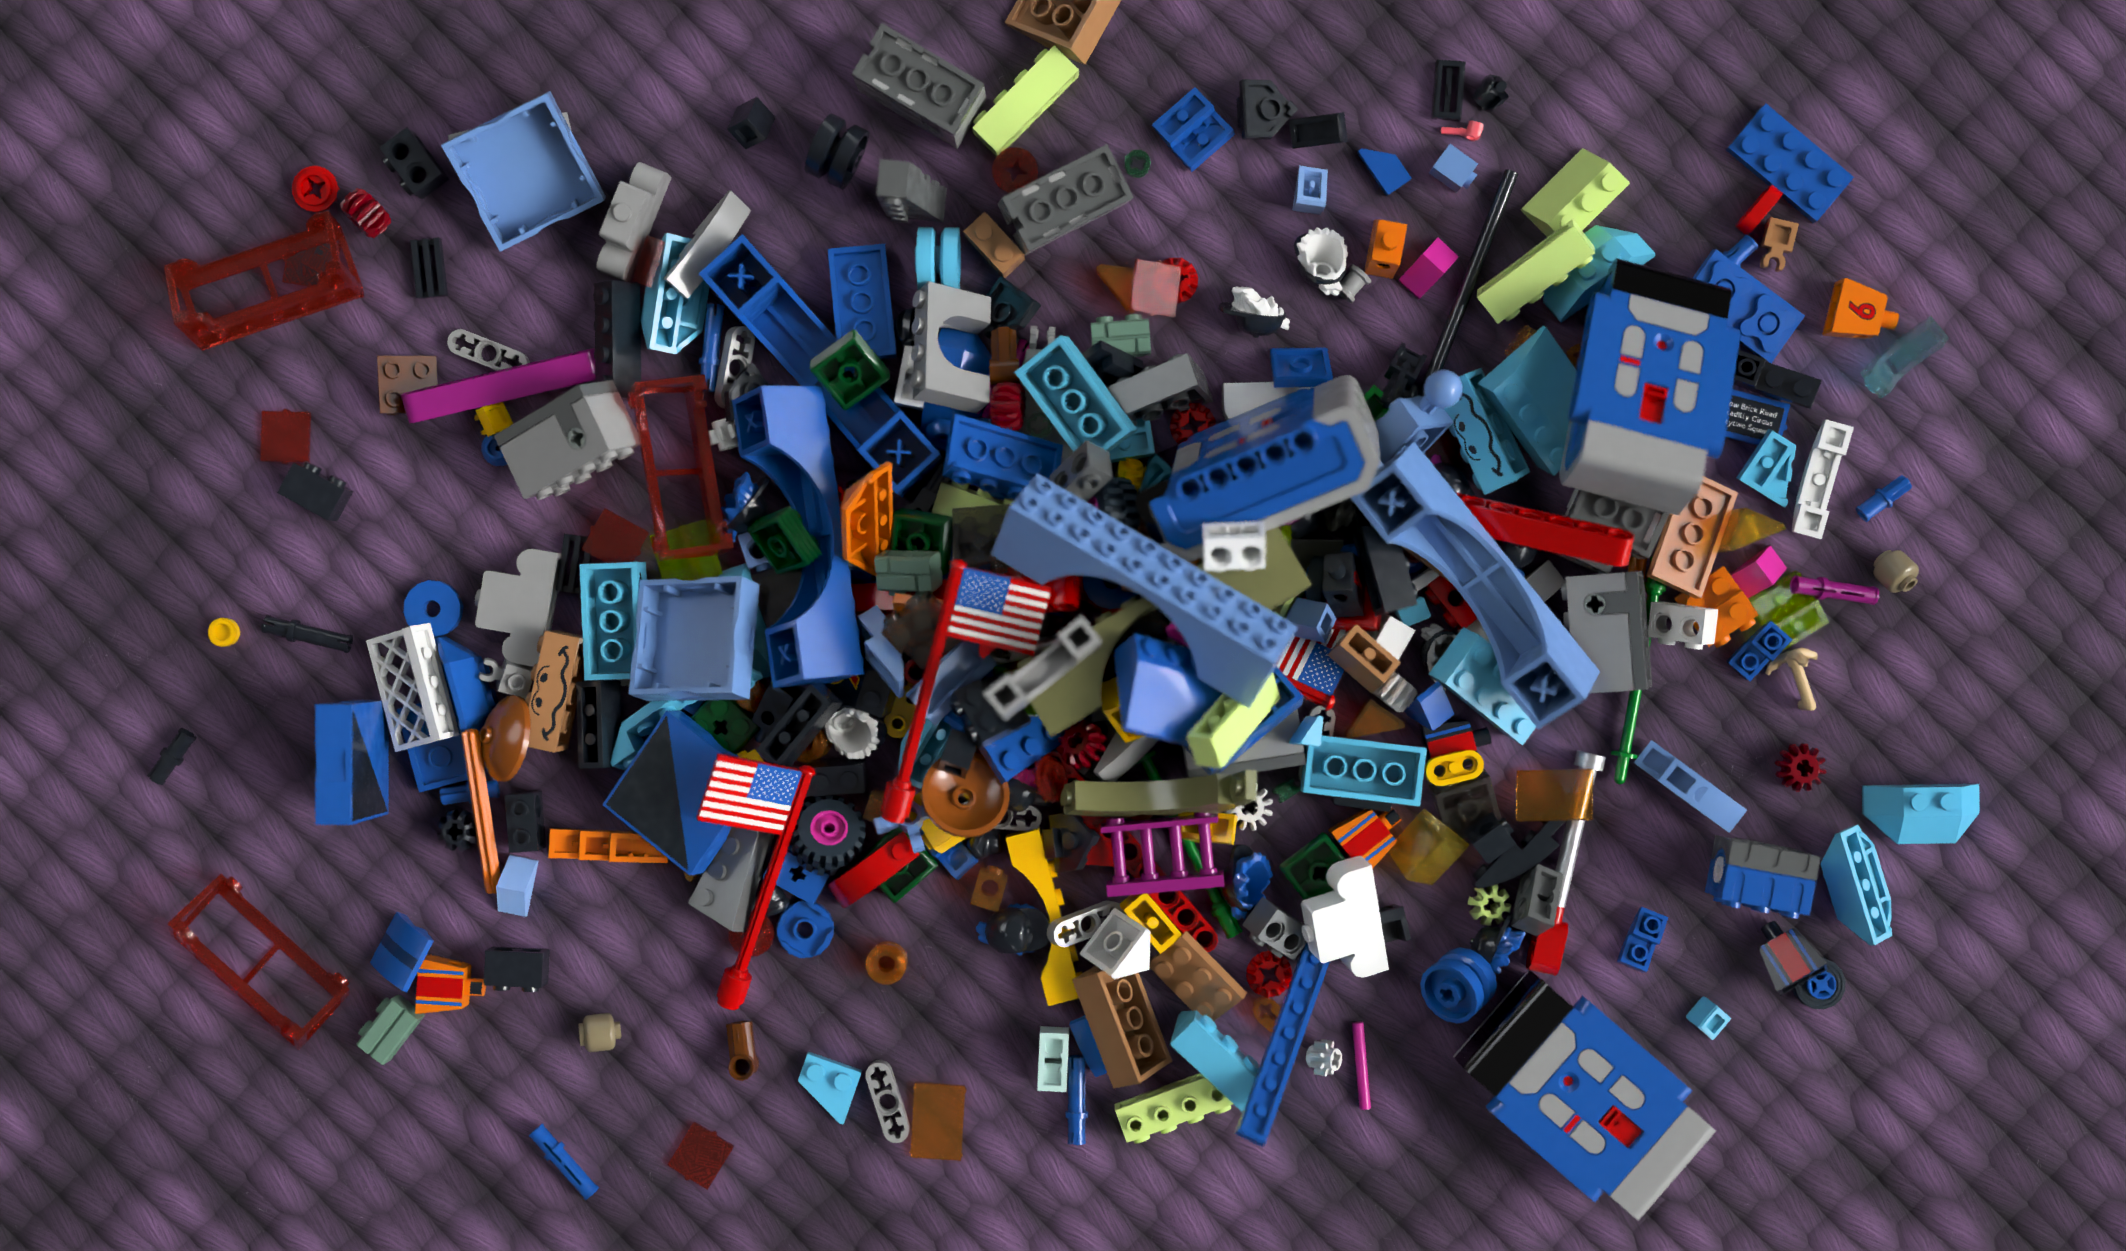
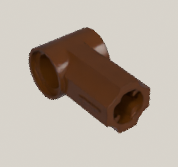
(1004, 356)
(741, 1046)

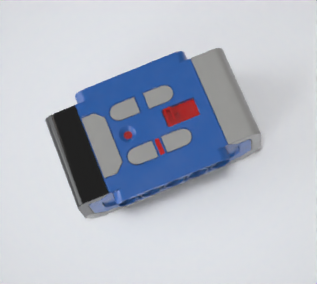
(1650, 387)
(1262, 466)
(1584, 1095)

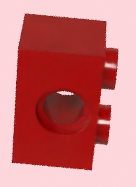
(1457, 616)

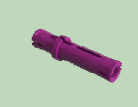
(1833, 590)

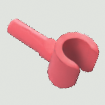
(1471, 133)

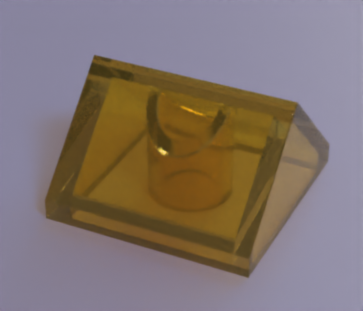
(1747, 527)
(1426, 849)

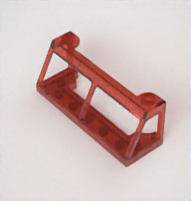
(334, 286)
(718, 539)
(230, 891)

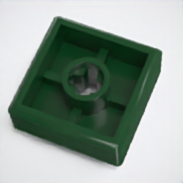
(849, 387)
(931, 527)
(784, 540)
(739, 726)
(1300, 866)
(905, 878)

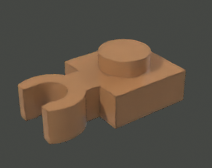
(1778, 239)

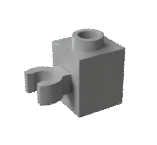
(510, 677)

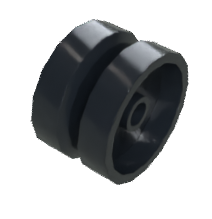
(836, 151)

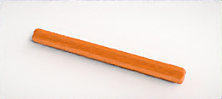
(481, 809)

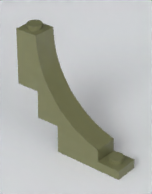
(1165, 798)

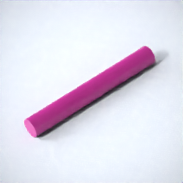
(1361, 1065)

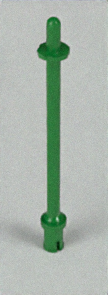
(1654, 590)
(1220, 908)

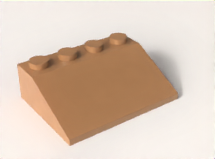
(1067, 24)

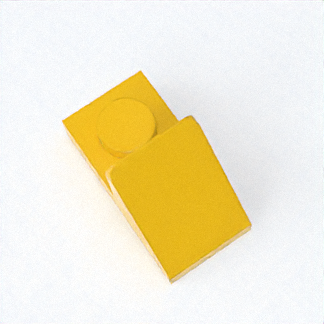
(1221, 832)

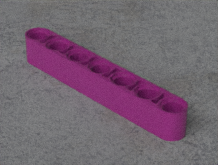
(499, 386)

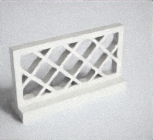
(428, 682)

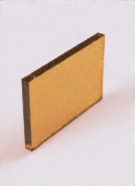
(1554, 795)
(938, 1121)

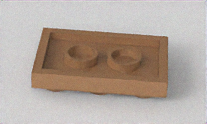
(1197, 977)

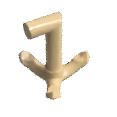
(1796, 661)

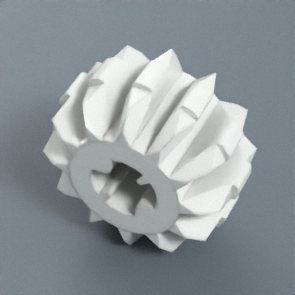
(1396, 693)
(1256, 814)

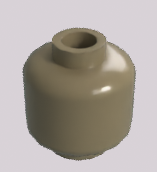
(1895, 571)
(599, 1032)

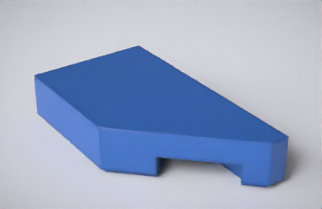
(1385, 169)

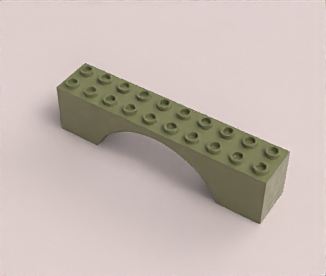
(1079, 690)

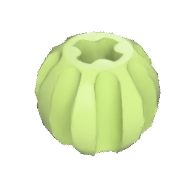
(1496, 908)

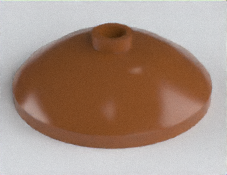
(505, 738)
(982, 789)

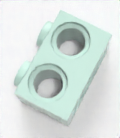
(1053, 1059)

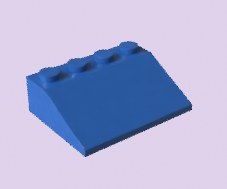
(1160, 689)

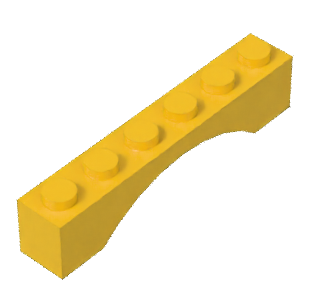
(1028, 857)

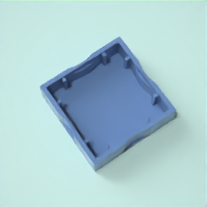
(524, 171)
(694, 639)

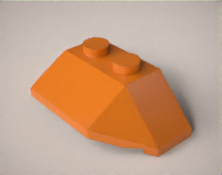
(868, 518)

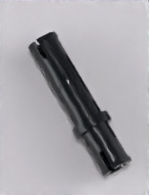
(294, 630)

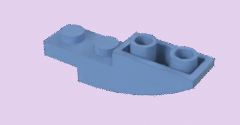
(1690, 786)

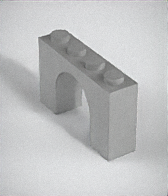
(934, 376)
(1069, 649)

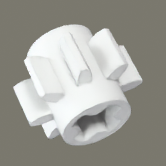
(723, 435)
(1324, 1057)

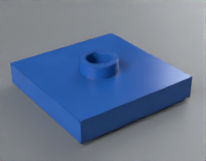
(1300, 367)

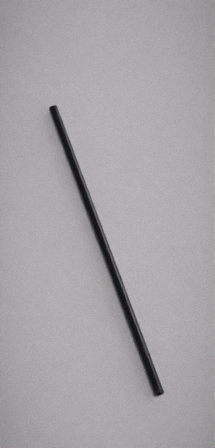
(1471, 276)

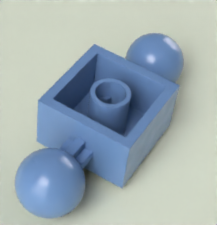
(1419, 418)

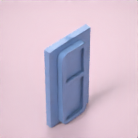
(956, 669)

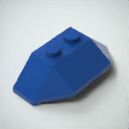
(964, 352)
(469, 695)

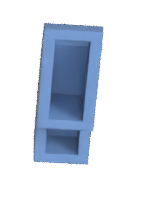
(880, 651)

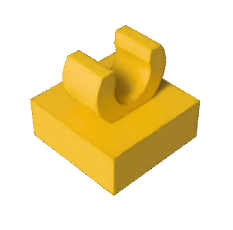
(493, 418)

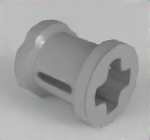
(1353, 283)

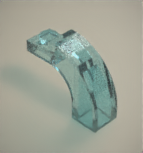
(1902, 355)

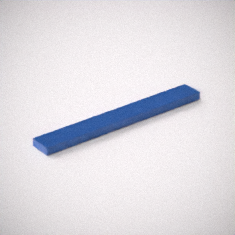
(1282, 1049)

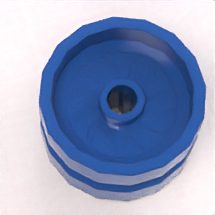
(1458, 985)

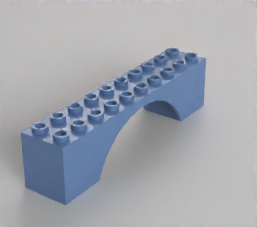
(1229, 635)
(1533, 650)

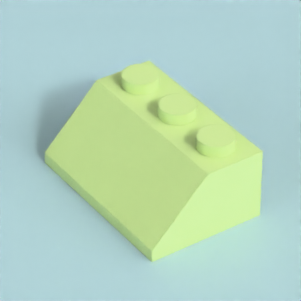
(1575, 193)

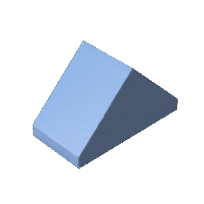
(1310, 190)
(516, 885)

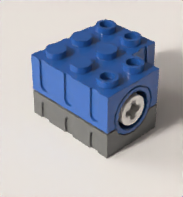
(1762, 876)

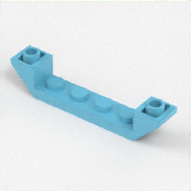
(642, 724)

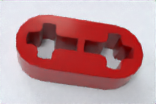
(1759, 209)

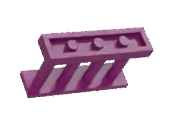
(1150, 880)

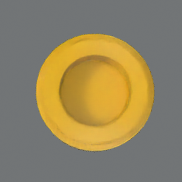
(223, 632)

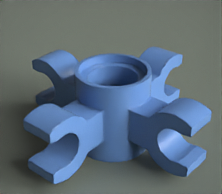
(912, 828)

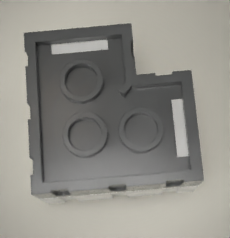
(1640, 520)

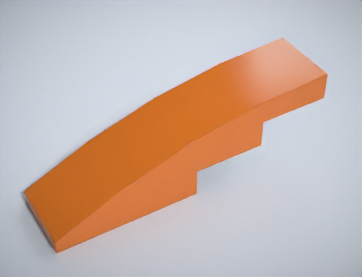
(602, 845)

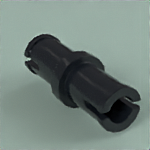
(171, 756)

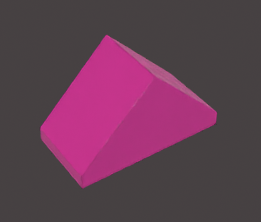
(1428, 268)
(1759, 572)

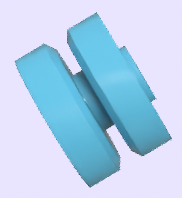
(938, 259)

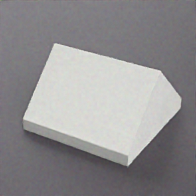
(1119, 946)

